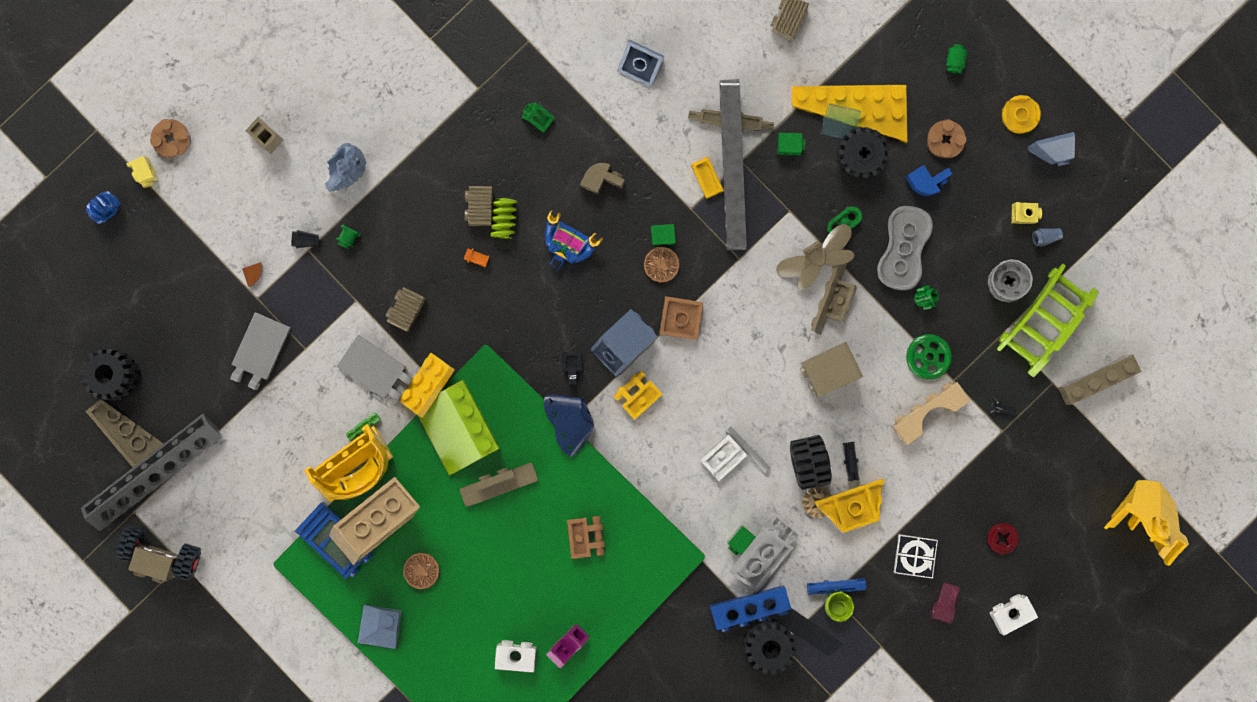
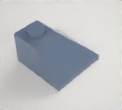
(1055, 149)
(380, 626)

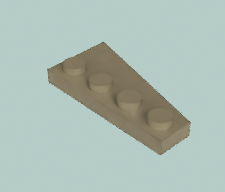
(124, 434)

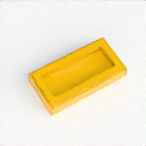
(707, 177)

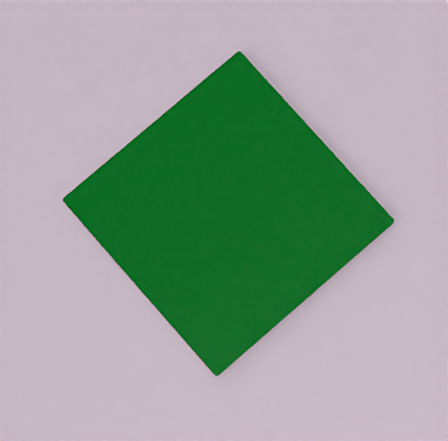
(502, 559)

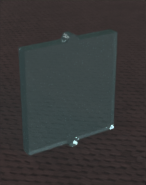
(840, 120)

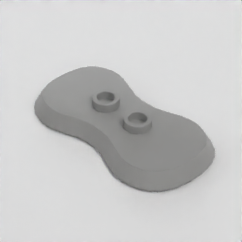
(908, 233)

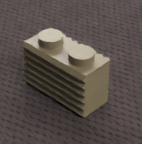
(789, 18)
(479, 205)
(405, 309)

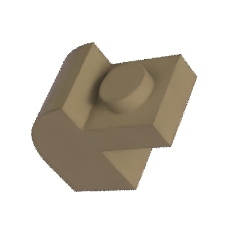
(264, 135)
(597, 175)

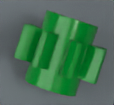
(926, 297)

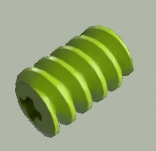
(503, 218)

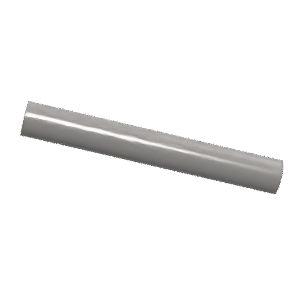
(748, 450)

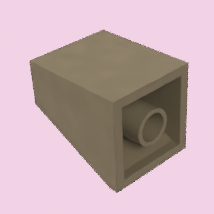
(831, 370)

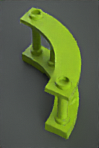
(1065, 329)

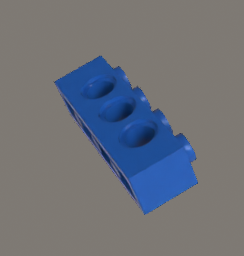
(758, 599)

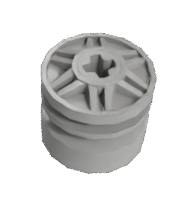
(1012, 270)

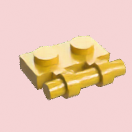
(641, 399)

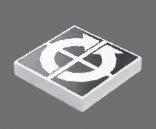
(915, 556)

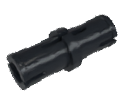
(851, 461)

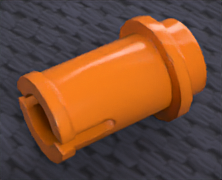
(476, 257)

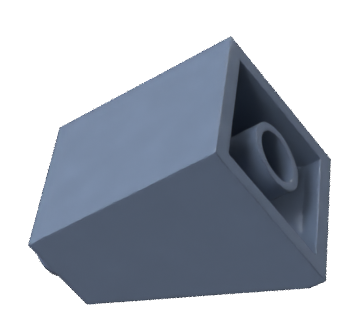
(623, 342)

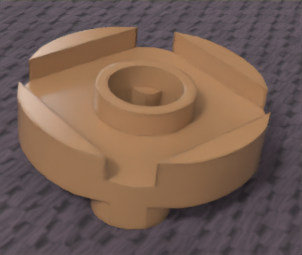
(935, 138)
(159, 140)

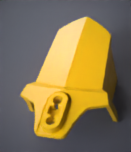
(1159, 515)

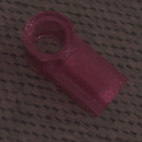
(945, 606)

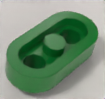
(843, 218)

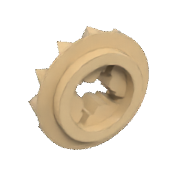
(808, 501)

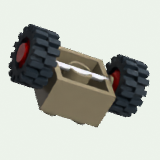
(155, 561)

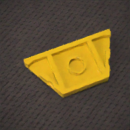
(854, 506)

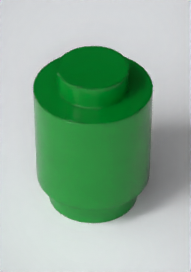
(956, 59)

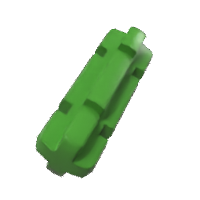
(373, 419)

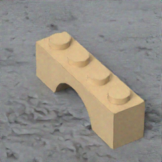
(910, 426)

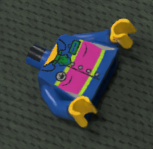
(567, 242)

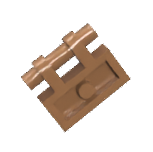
(579, 537)

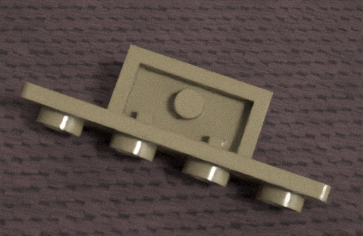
(835, 301)
(499, 484)

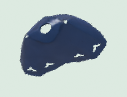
(571, 419)

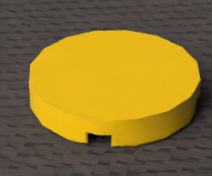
(1021, 114)

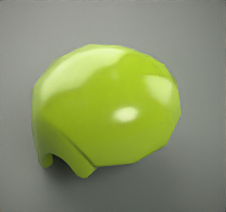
(839, 606)

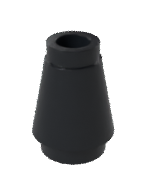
(304, 239)

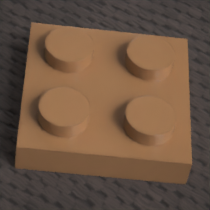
(681, 318)

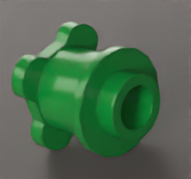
(347, 237)

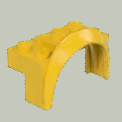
(331, 472)

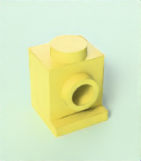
(143, 171)
(1019, 213)

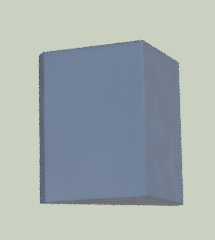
(640, 63)

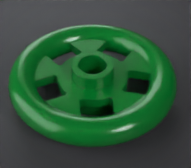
(941, 367)

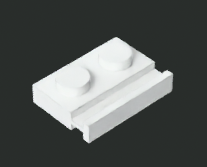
(723, 457)

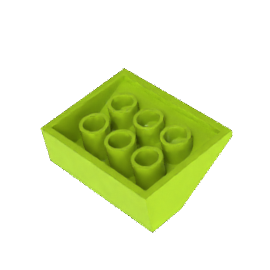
(458, 428)

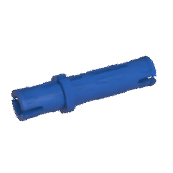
(836, 586)

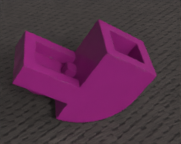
(567, 645)

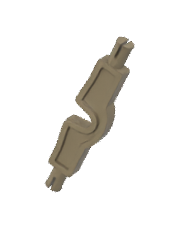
(714, 118)

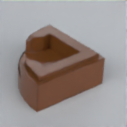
(252, 273)

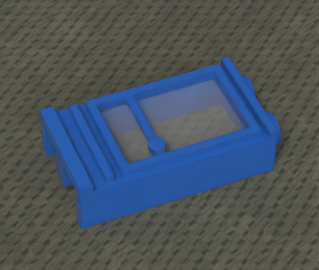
(316, 532)

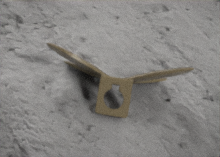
(828, 253)

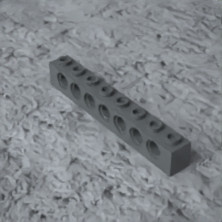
(151, 472)

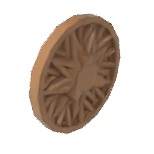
(661, 264)
(421, 570)

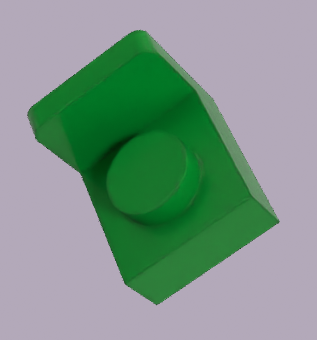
(537, 116)

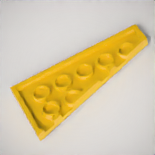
(881, 106)

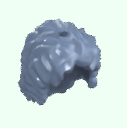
(345, 167)

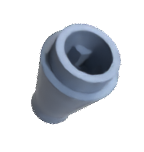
(1043, 237)

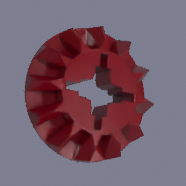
(1011, 539)

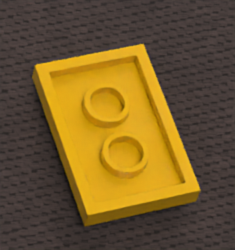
(426, 385)

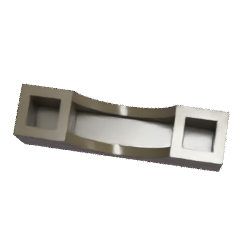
(1100, 379)

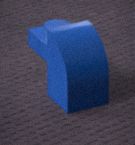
(924, 184)

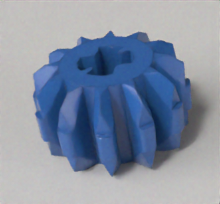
(103, 207)

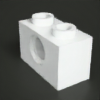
(1024, 614)
(505, 662)

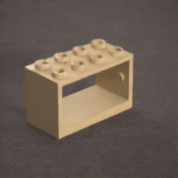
(374, 520)

